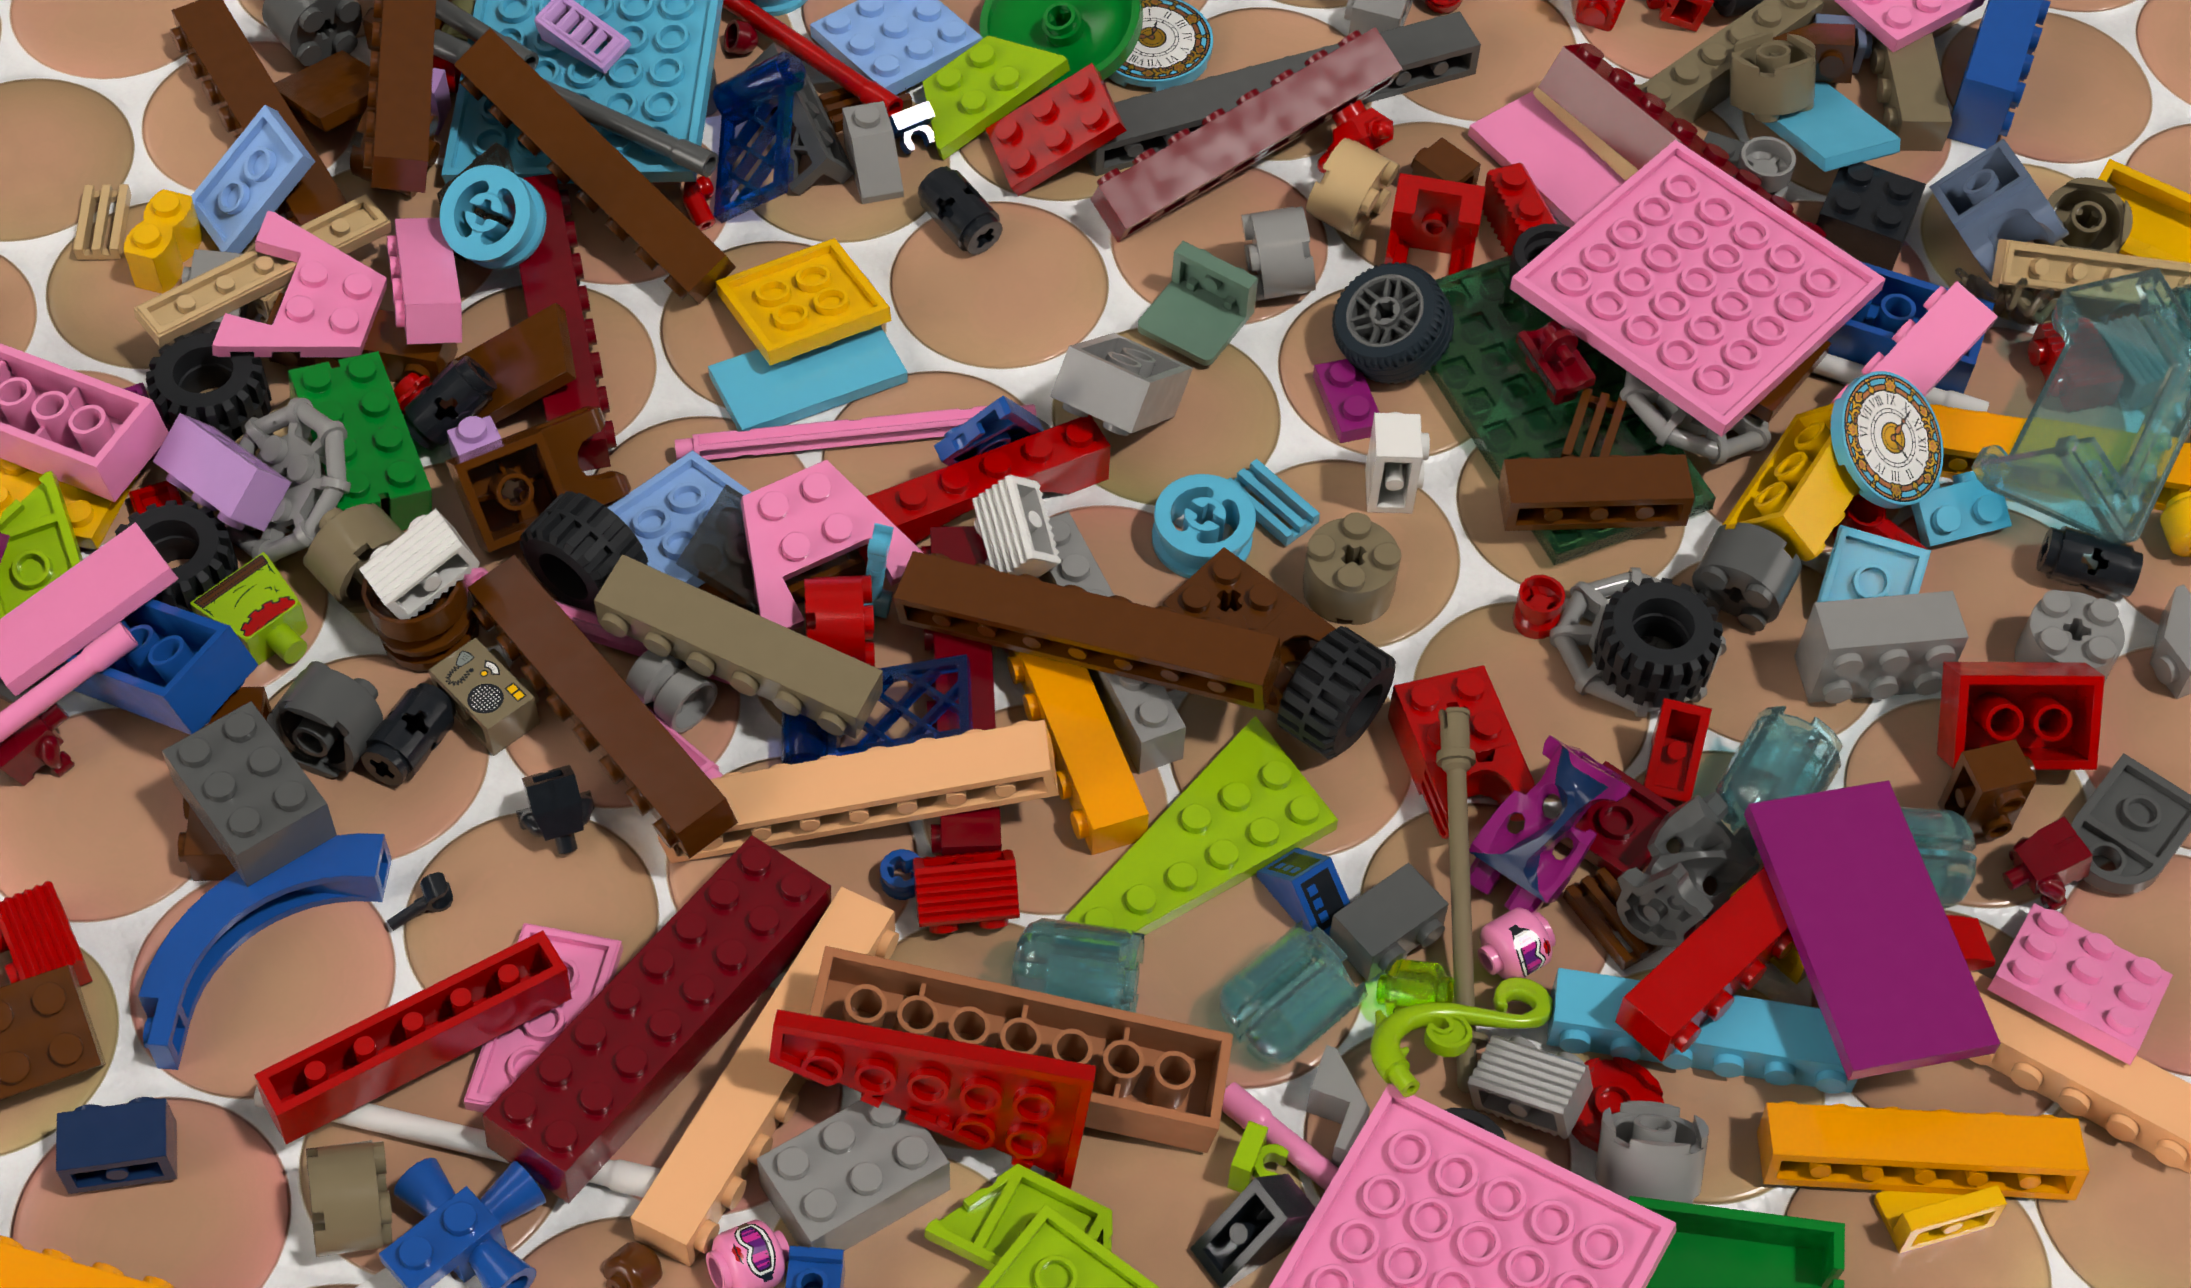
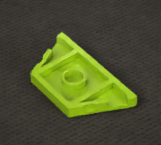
(986, 87)
(39, 543)
(999, 1214)

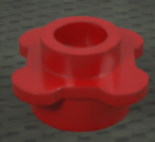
(409, 388)

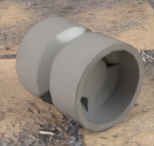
(1770, 161)
(672, 690)

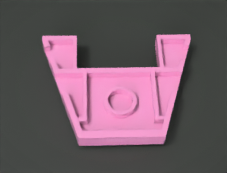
(325, 304)
(804, 525)

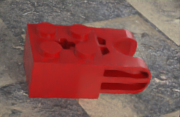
(1416, 726)

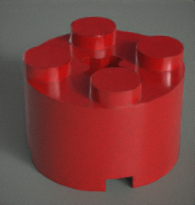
(839, 616)

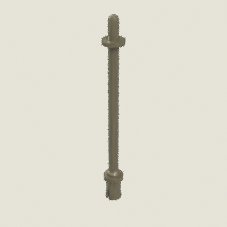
(1456, 760)

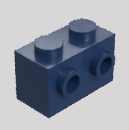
(116, 1145)

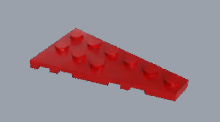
(955, 1088)

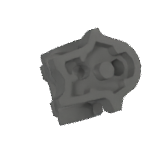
(1670, 895)

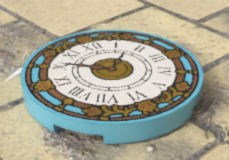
(1170, 49)
(1887, 439)

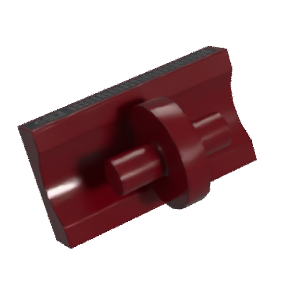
(1555, 358)

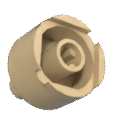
(1352, 188)

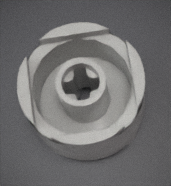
(1279, 252)
(2072, 629)
(1651, 1152)

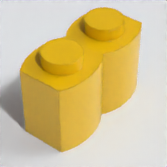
(163, 241)

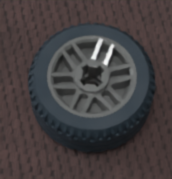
(1393, 322)

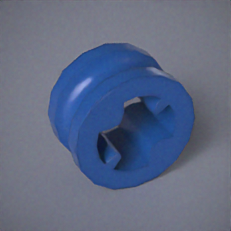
(896, 886)

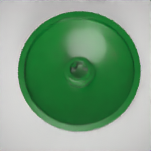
(1077, 29)

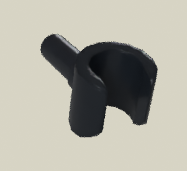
(436, 898)

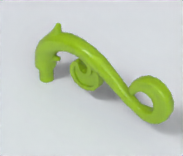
(1456, 1031)

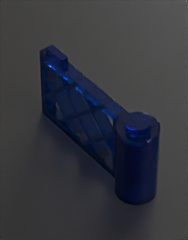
(751, 98)
(806, 741)

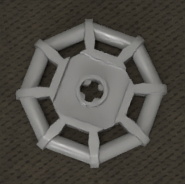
(1685, 431)
(299, 462)
(1570, 634)

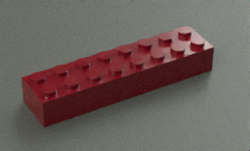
(656, 1019)

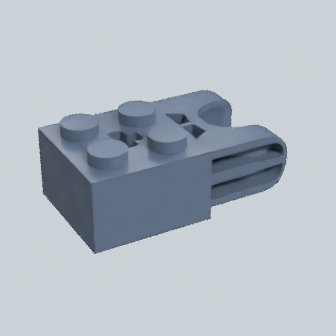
(1996, 200)

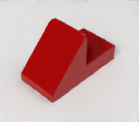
(1676, 749)

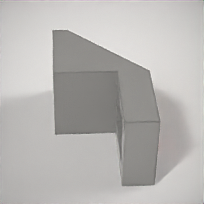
(1338, 1099)

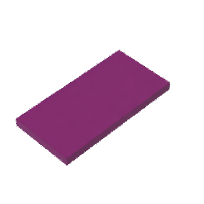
(1870, 930)

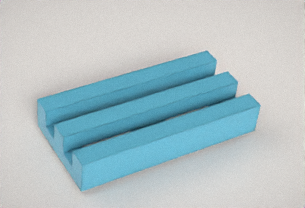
(1279, 500)

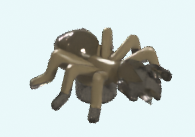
(2017, 299)

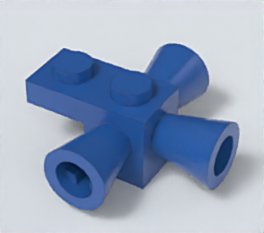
(460, 1229)

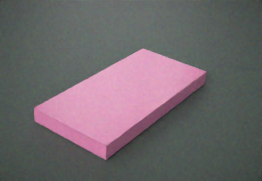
(1558, 161)
(80, 607)
(590, 968)

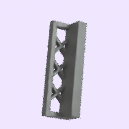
(813, 135)

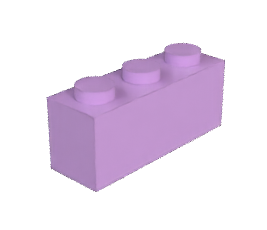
(221, 474)

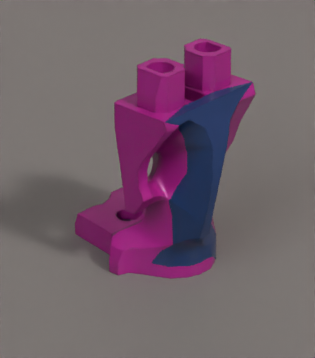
(1529, 855)

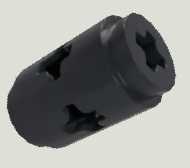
(960, 210)
(460, 380)
(2116, 567)
(409, 734)

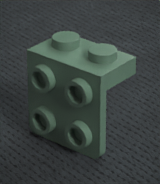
(1200, 305)

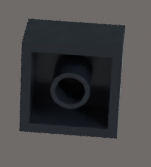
(1870, 213)

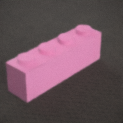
(424, 282)
(1937, 341)

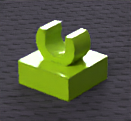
(1252, 1156)

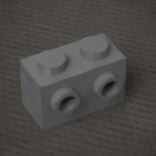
(1389, 922)

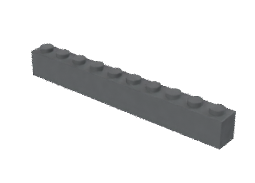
(1426, 50)

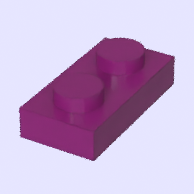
(1346, 399)

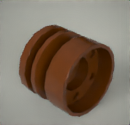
(431, 634)

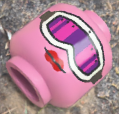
(1516, 944)
(748, 1257)

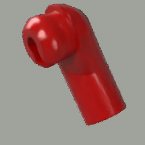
(695, 202)

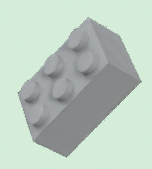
(1120, 383)
(1879, 646)
(853, 1175)

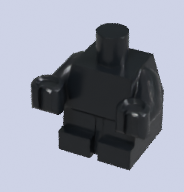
(555, 807)

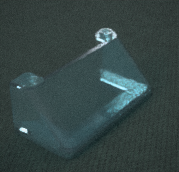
(2107, 412)

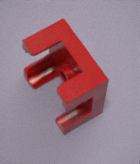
(1435, 218)

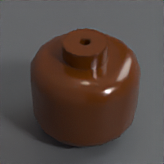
(633, 1267)

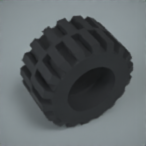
(191, 368)
(192, 535)
(577, 547)
(1661, 612)
(1336, 692)

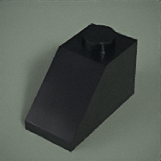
(1253, 1229)

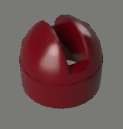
(740, 37)

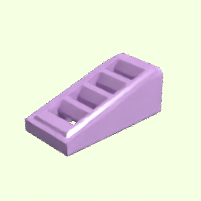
(562, 16)

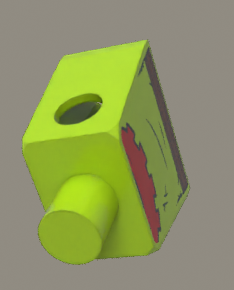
(259, 610)

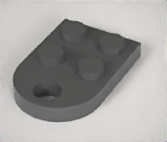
(2135, 823)

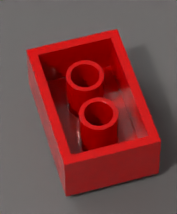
(2042, 705)

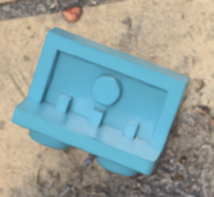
(1959, 511)

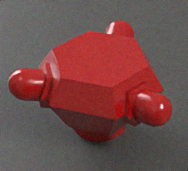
(1359, 125)

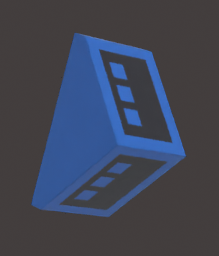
(1306, 887)

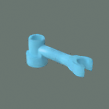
(876, 566)

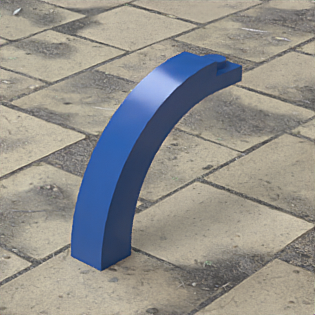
(231, 913)

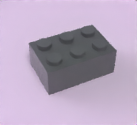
(249, 793)

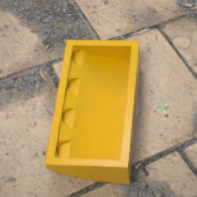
(2159, 214)

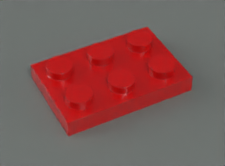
(1055, 129)

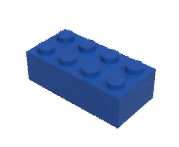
(1994, 70)
(1885, 314)
(178, 669)

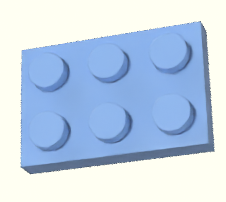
(250, 181)

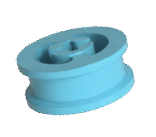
(489, 241)
(1206, 506)

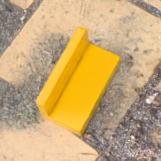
(1928, 1218)

